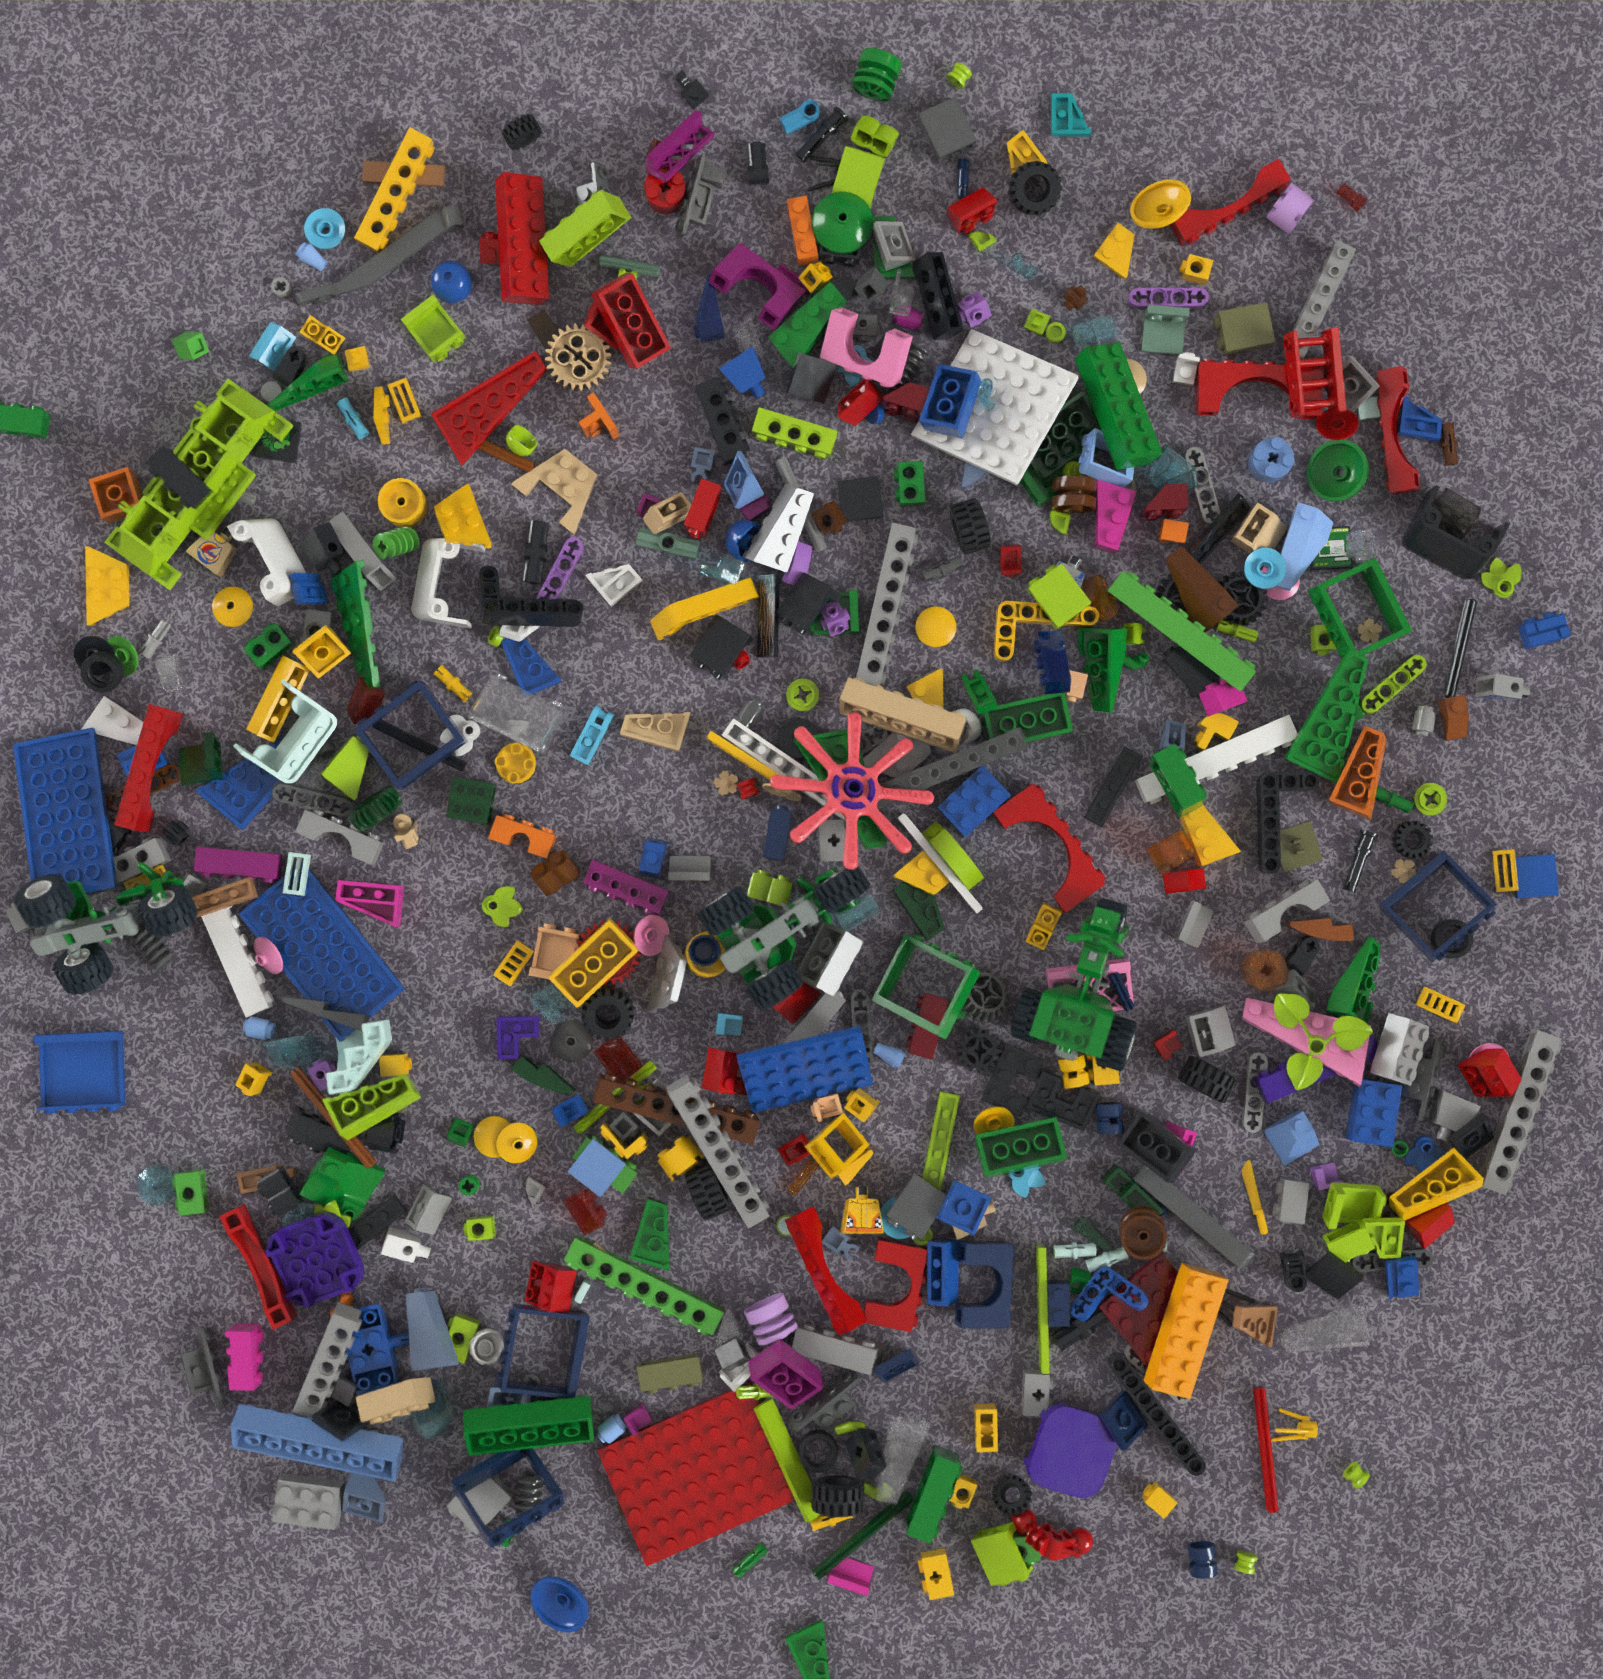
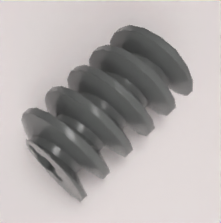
(914, 356)
(153, 949)
(530, 1491)

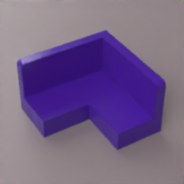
(511, 1029)

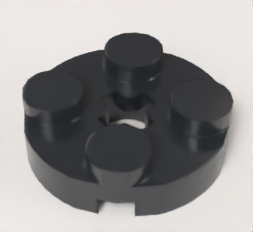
(786, 735)

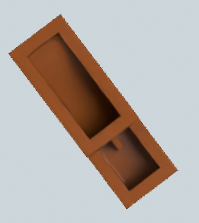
(1323, 929)

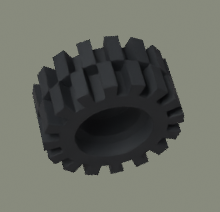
(521, 132)
(1424, 839)
(1023, 1501)

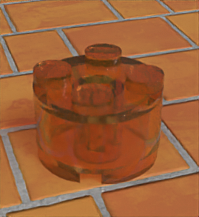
(1170, 851)
(1258, 960)

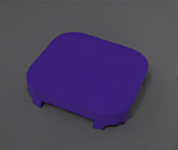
(315, 1258)
(1070, 1451)

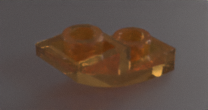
(1100, 599)

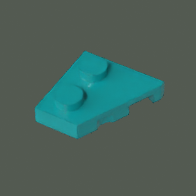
(1067, 117)

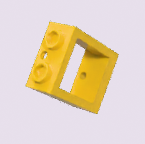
(819, 1147)

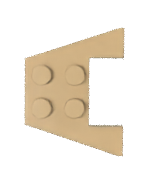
(566, 478)

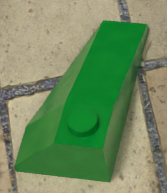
(317, 379)
(1104, 656)
(1353, 989)

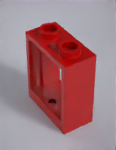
(702, 509)

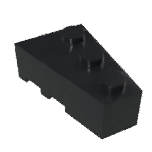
(178, 477)
(314, 1132)

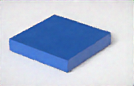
(1536, 876)
(964, 1207)

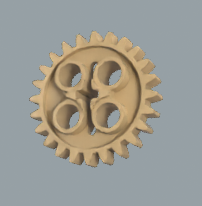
(565, 371)

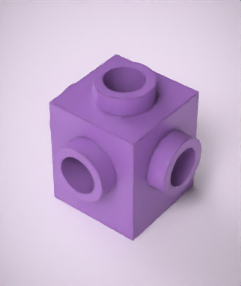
(973, 309)
(834, 618)
(316, 1072)

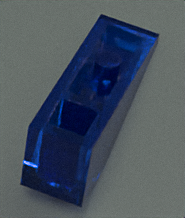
(708, 318)

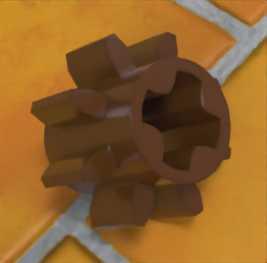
(1075, 297)

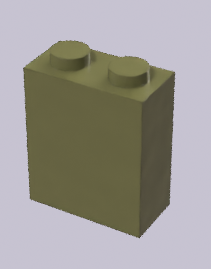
(1244, 329)

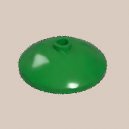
(839, 235)
(1328, 462)

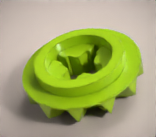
(807, 686)
(1440, 799)

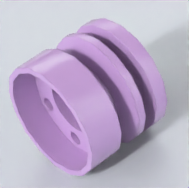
(772, 1322)

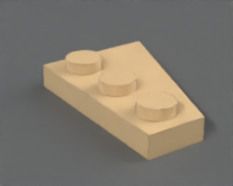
(658, 730)

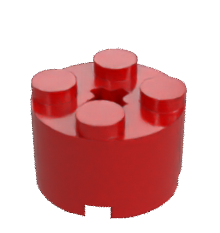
(669, 201)

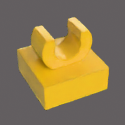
(357, 358)

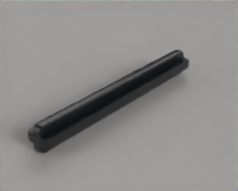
(1460, 648)
(418, 743)

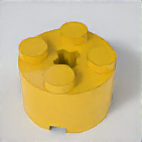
(680, 1157)

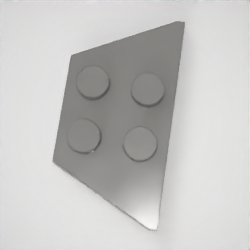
(903, 765)
(668, 976)

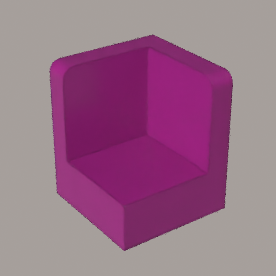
(645, 503)
(637, 1418)

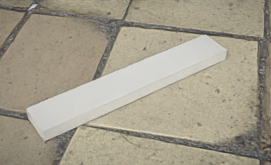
(954, 880)

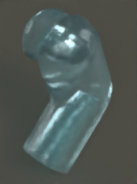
(1020, 267)
(984, 393)

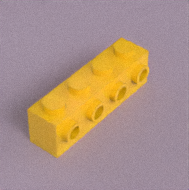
(277, 699)

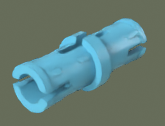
(352, 418)

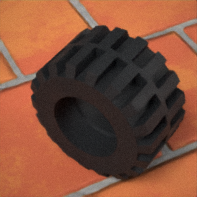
(1052, 192)
(970, 526)
(604, 1028)
(1207, 1079)
(707, 1192)
(837, 1496)

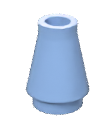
(311, 256)
(891, 1055)

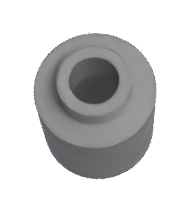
(1424, 721)

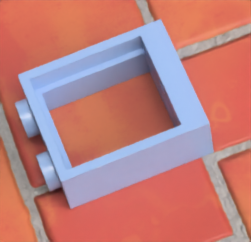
(1097, 471)

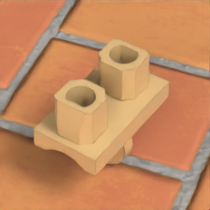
(405, 830)

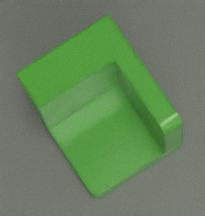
(190, 345)

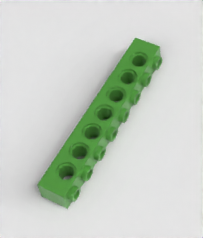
(656, 1284)

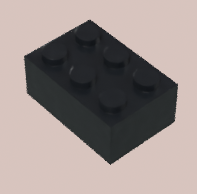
(1157, 1147)

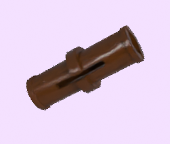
(1448, 435)

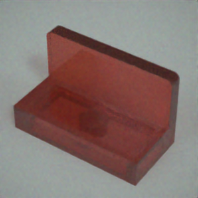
(364, 701)
(618, 1058)

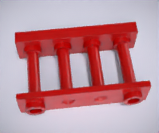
(1333, 371)

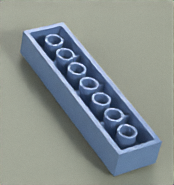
(306, 1442)

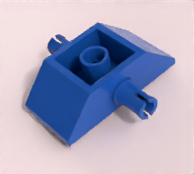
(377, 1367)

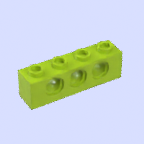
(767, 418)

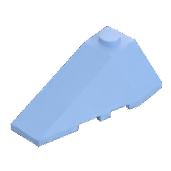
(1304, 539)

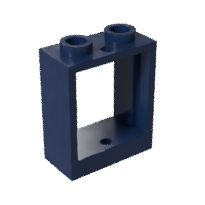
(777, 833)

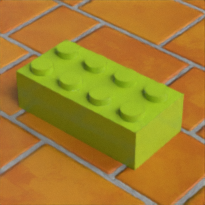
(585, 228)

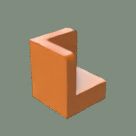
(1173, 531)

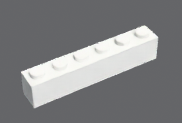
(238, 961)

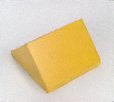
(322, 651)

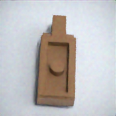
(248, 1179)

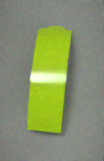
(953, 855)

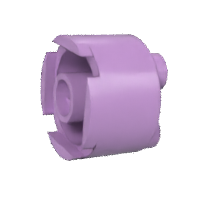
(1290, 208)

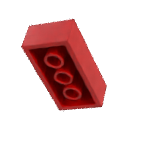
(631, 320)

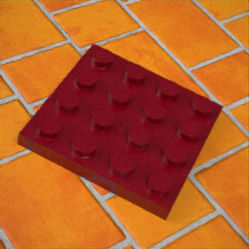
(1142, 1327)

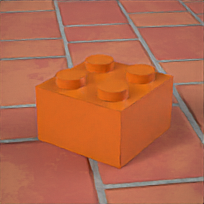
(114, 488)

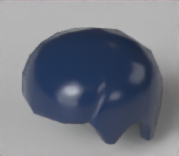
(704, 950)

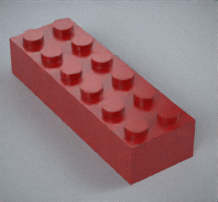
(519, 232)

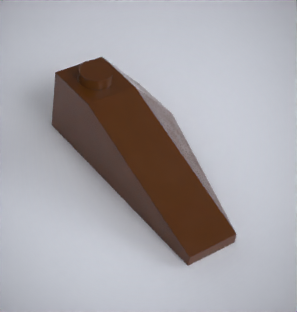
(1201, 594)

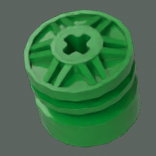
(876, 74)

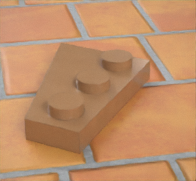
(1256, 1322)

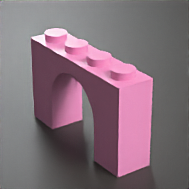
(840, 350)

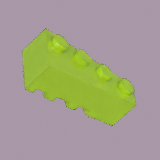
(369, 1105)

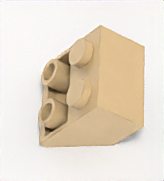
(1259, 530)

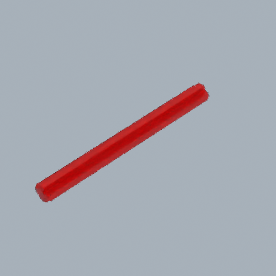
(1265, 1449)

